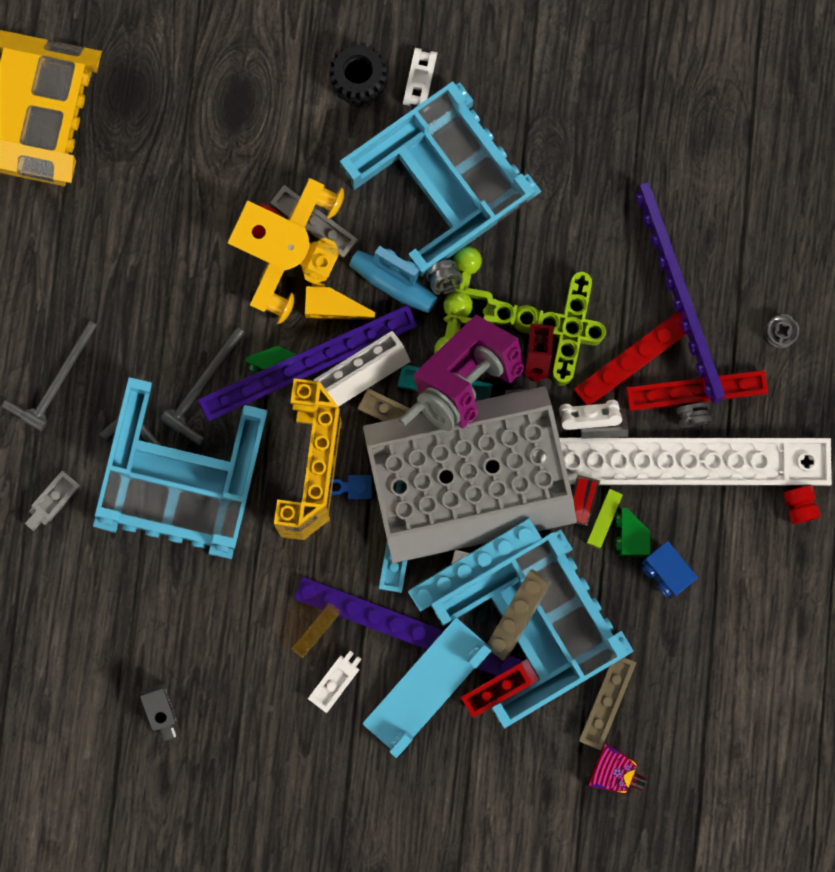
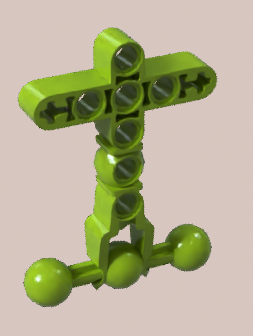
(459, 306)

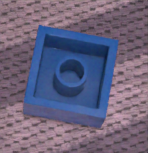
(668, 570)

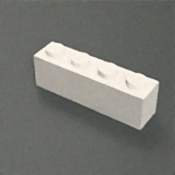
(364, 368)

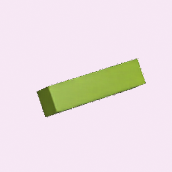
(604, 519)

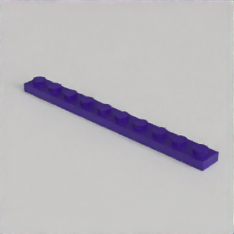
(682, 301)
(305, 363)
(386, 621)

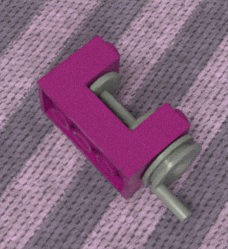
(448, 375)

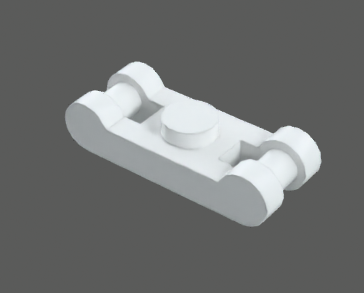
(420, 77)
(590, 415)

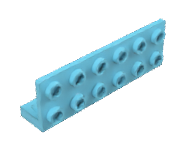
(427, 686)

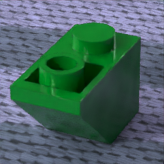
(267, 358)
(634, 536)

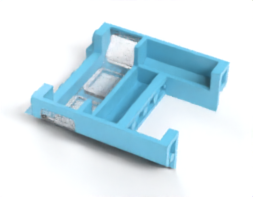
(453, 167)
(162, 486)
(564, 637)

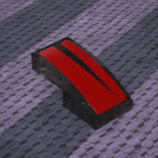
(584, 498)

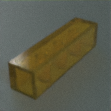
(316, 630)

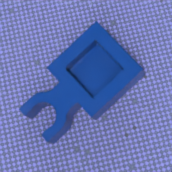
(357, 487)

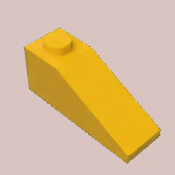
(329, 304)

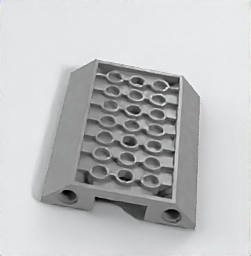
(476, 503)

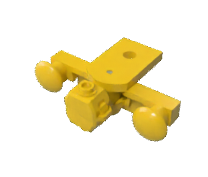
(287, 245)

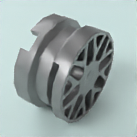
(444, 277)
(781, 331)
(694, 415)

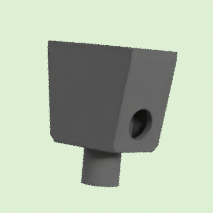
(157, 700)

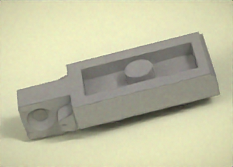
(52, 500)

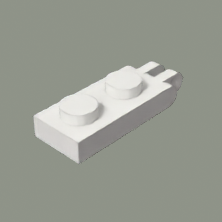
(335, 682)

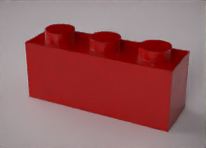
(499, 688)

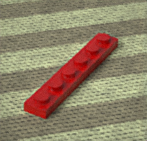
(630, 360)
(693, 392)

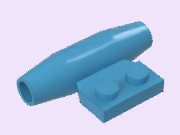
(394, 277)

